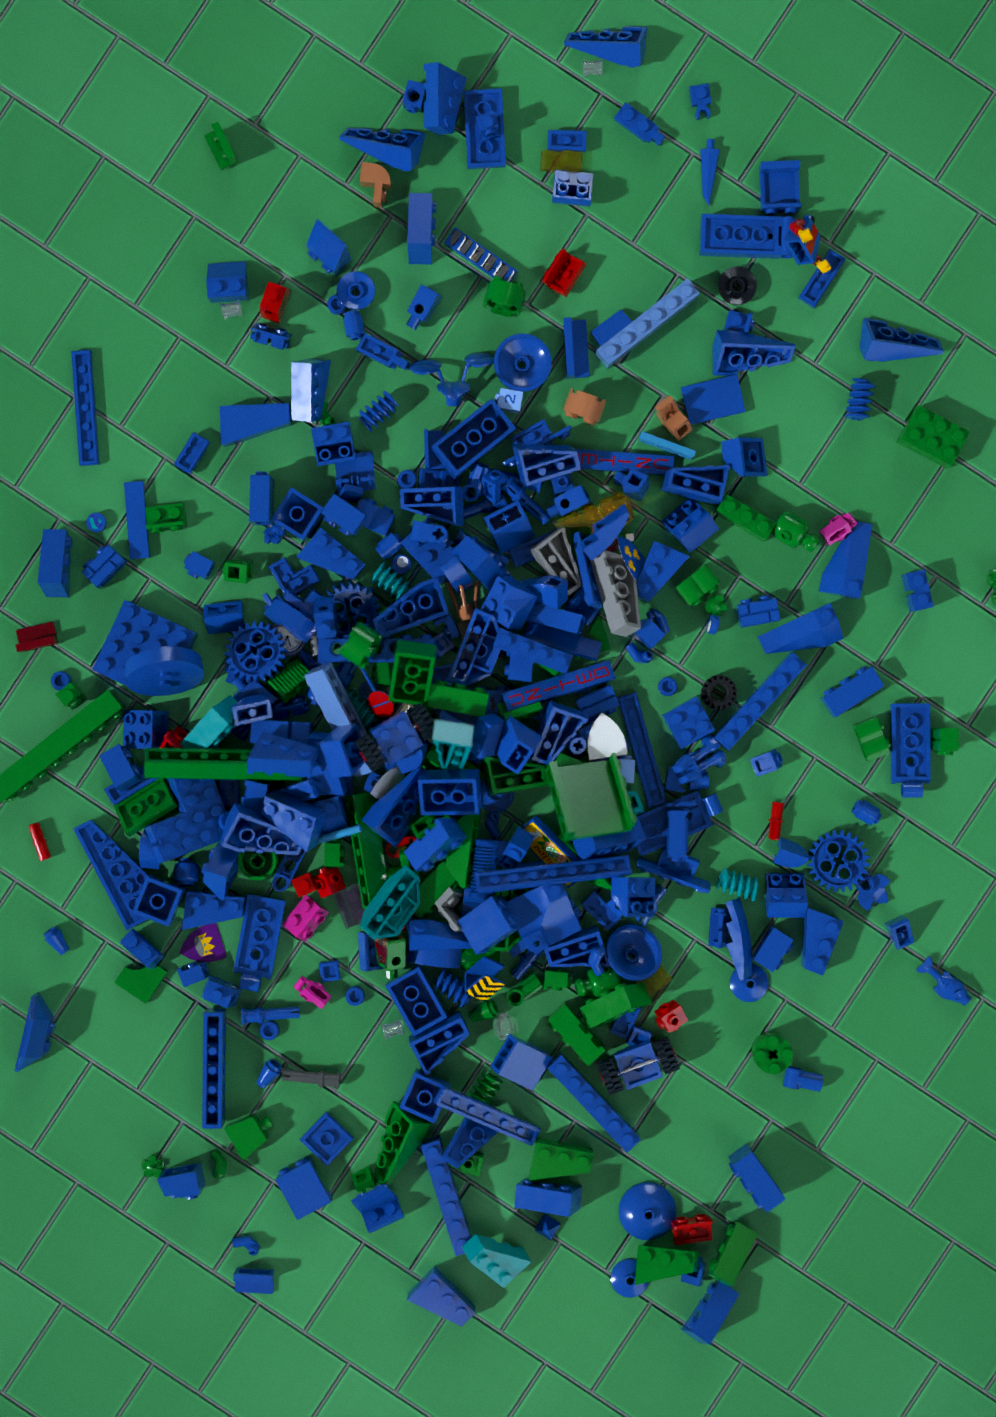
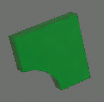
(141, 982)

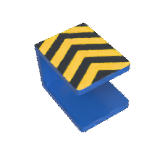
(483, 975)

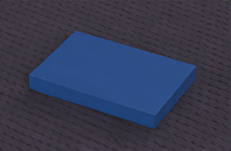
(713, 399)

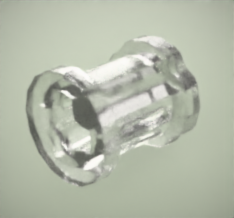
(592, 67)
(231, 309)
(393, 1029)

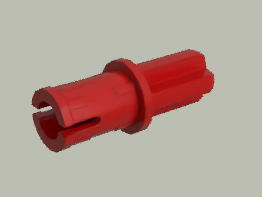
(775, 821)
(39, 841)

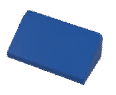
(610, 327)
(367, 953)

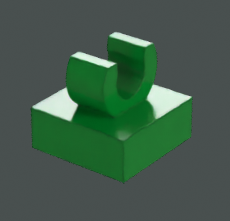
(363, 1179)

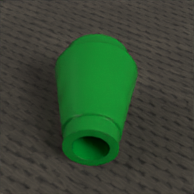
(484, 1011)

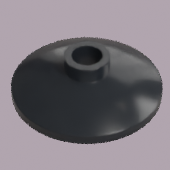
(741, 277)

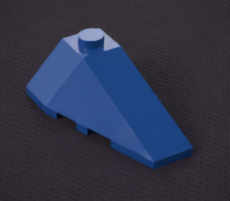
(888, 344)

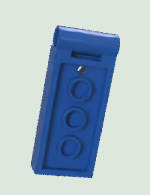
(744, 236)

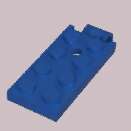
(910, 739)
(655, 820)
(258, 932)

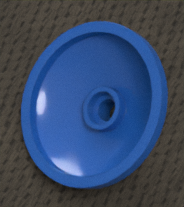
(524, 349)
(638, 943)
(642, 1199)

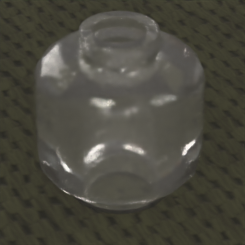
(504, 1026)

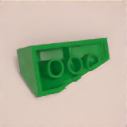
(401, 1139)

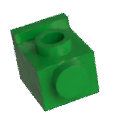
(232, 575)
(71, 695)
(334, 853)
(556, 979)
(476, 1160)

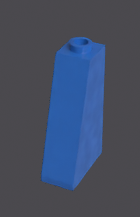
(247, 422)

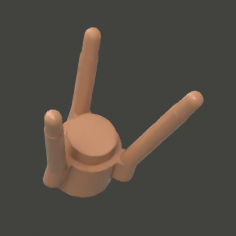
(466, 610)

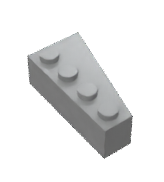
(617, 593)

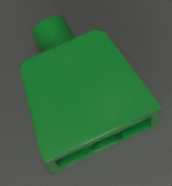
(248, 1133)

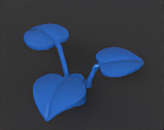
(451, 390)

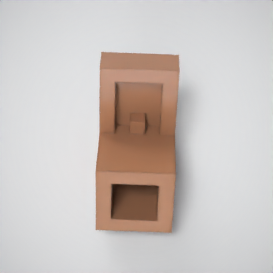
(376, 177)
(672, 418)

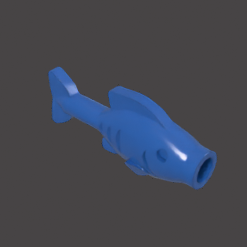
(948, 986)

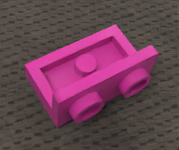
(305, 918)

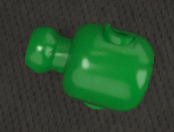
(794, 531)
(598, 984)

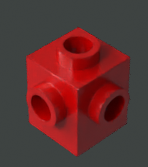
(174, 738)
(328, 881)
(670, 1016)

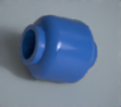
(186, 872)

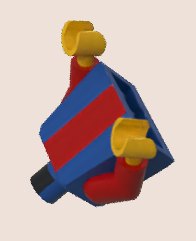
(803, 243)

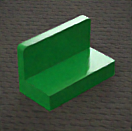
(520, 713)

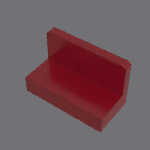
(36, 637)

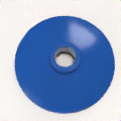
(353, 281)
(753, 993)
(619, 1276)

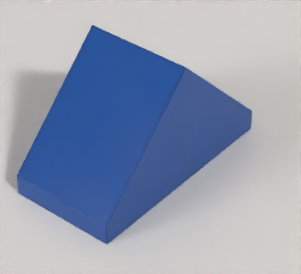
(900, 932)

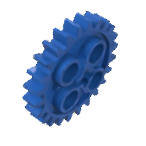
(366, 607)
(264, 666)
(822, 854)

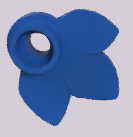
(874, 891)

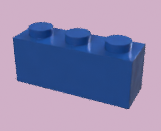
(851, 691)

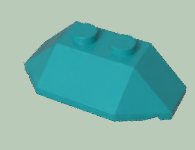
(392, 905)

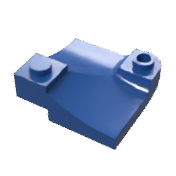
(543, 915)

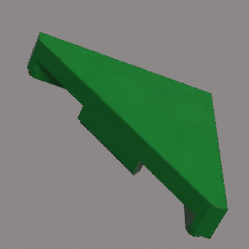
(598, 633)

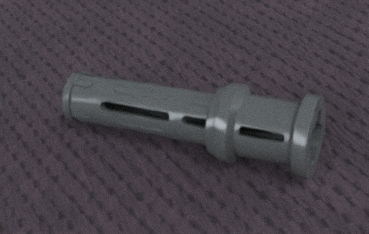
(321, 1078)

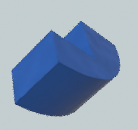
(456, 574)
(291, 619)
(438, 958)

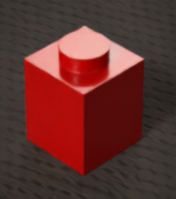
(304, 884)

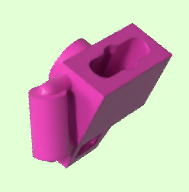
(838, 528)
(312, 992)

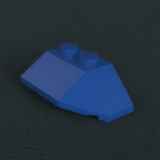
(476, 654)
(36, 1033)

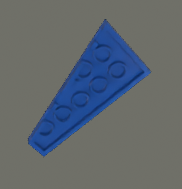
(116, 870)

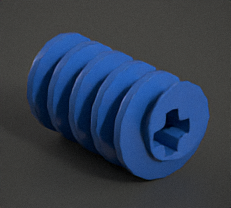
(859, 399)
(378, 411)
(452, 987)

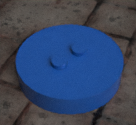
(164, 671)

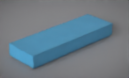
(666, 445)

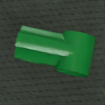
(525, 989)

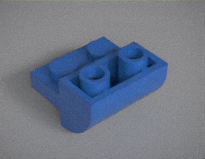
(572, 188)

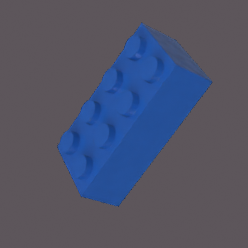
(473, 438)

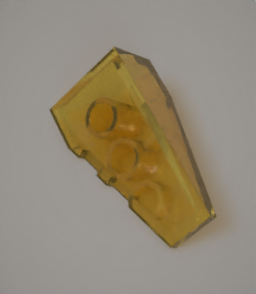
(593, 513)

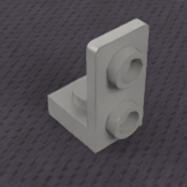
(445, 904)

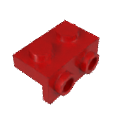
(563, 273)
(692, 1230)

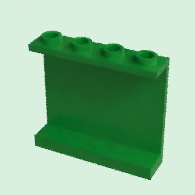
(591, 798)

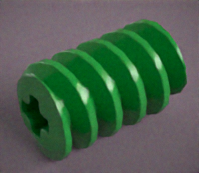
(486, 1088)

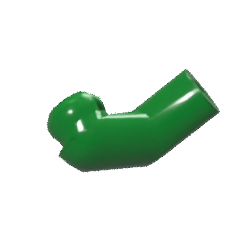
(326, 419)
(220, 1164)

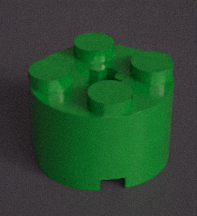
(504, 297)
(361, 645)
(250, 867)
(775, 1042)

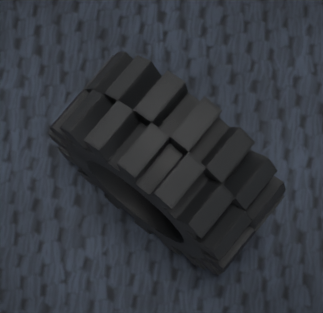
(730, 692)

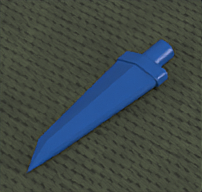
(709, 161)

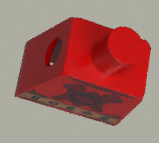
(274, 301)

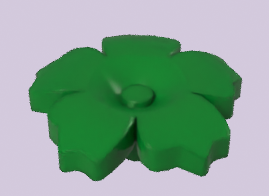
(715, 605)
(152, 1166)

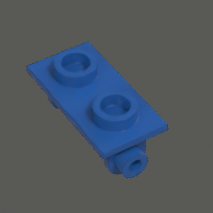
(263, 333)
(297, 705)
(718, 929)

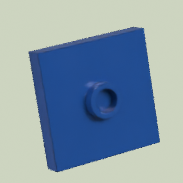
(326, 1138)

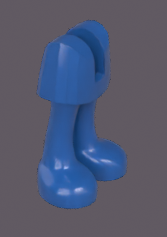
(694, 770)

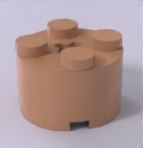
(585, 406)

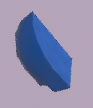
(790, 854)

